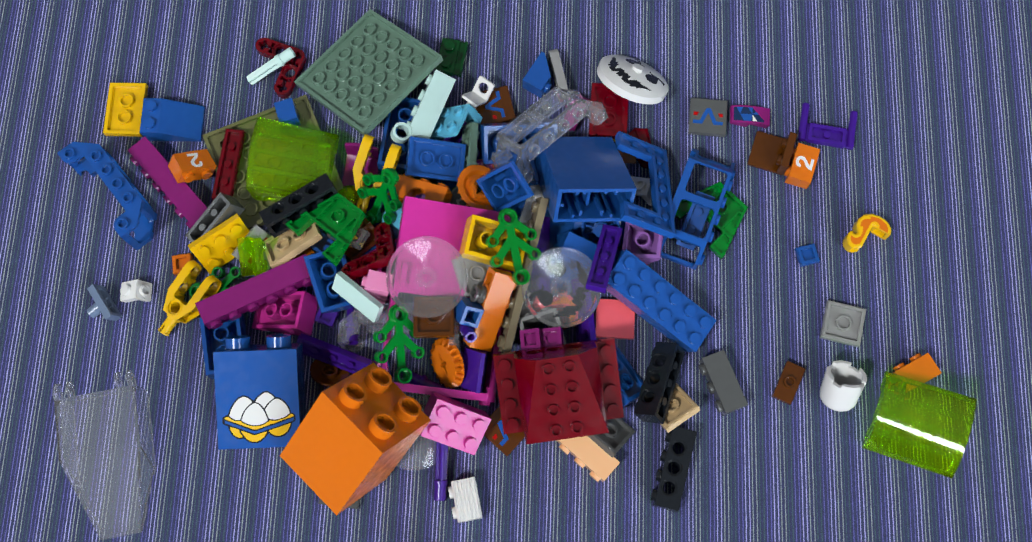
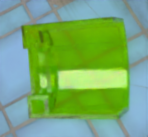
(287, 158)
(921, 424)

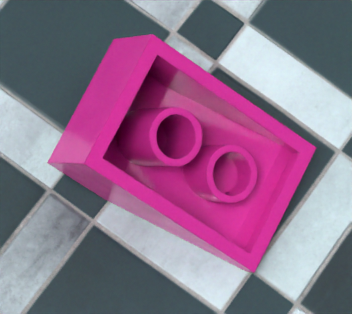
(288, 315)

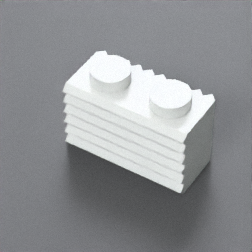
(466, 500)

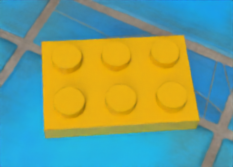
(124, 109)
(217, 245)

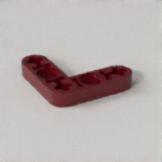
(275, 46)
(378, 258)

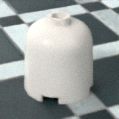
(842, 386)

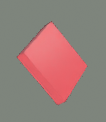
(614, 320)

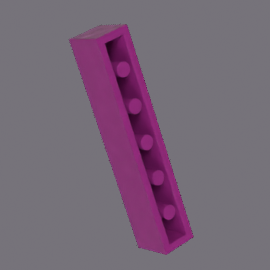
(156, 167)
(254, 293)

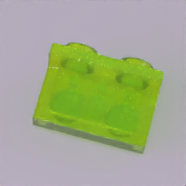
(251, 255)

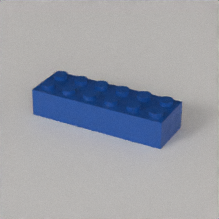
(658, 302)

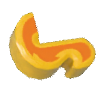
(861, 229)

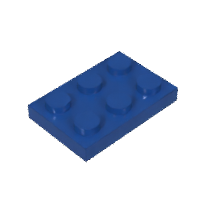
(435, 159)

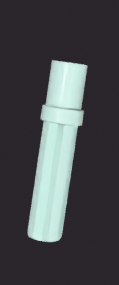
(278, 61)

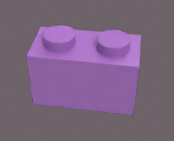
(642, 243)

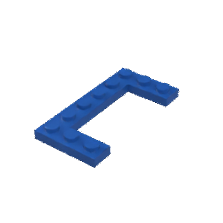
(662, 217)

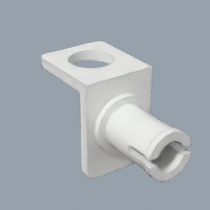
(477, 97)

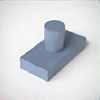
(103, 304)

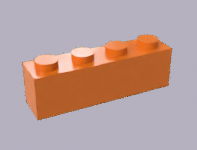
(497, 300)

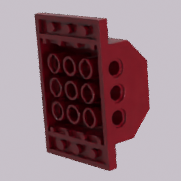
(559, 390)

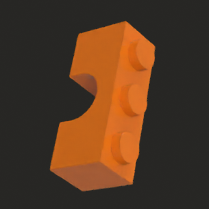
(412, 187)

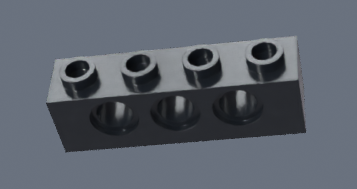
(296, 203)
(659, 382)
(672, 501)

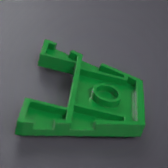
(337, 218)
(729, 221)

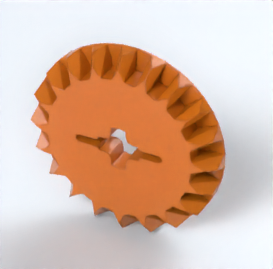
(468, 187)
(447, 363)

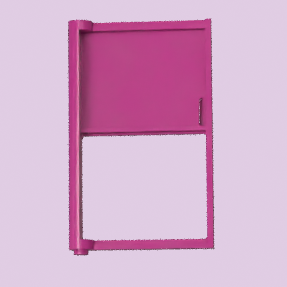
(448, 223)

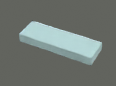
(357, 297)

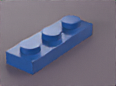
(695, 220)

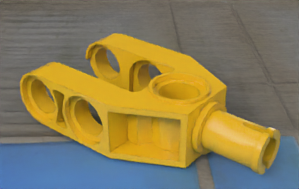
(360, 162)
(176, 307)

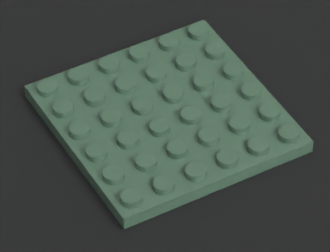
(368, 71)

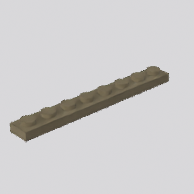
(510, 321)

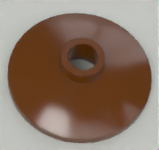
(326, 374)

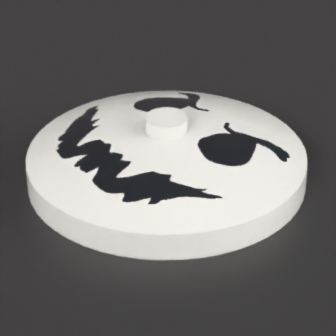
(632, 79)

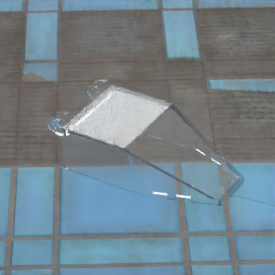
(108, 453)

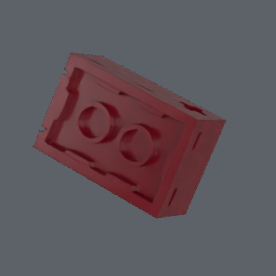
(616, 109)

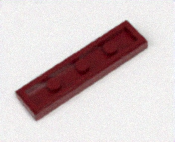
(229, 162)

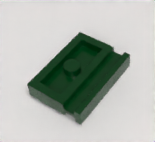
(453, 57)

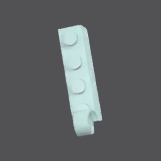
(428, 110)

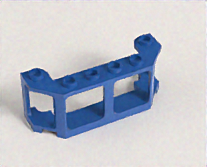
(682, 194)
(139, 213)

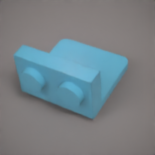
(452, 119)

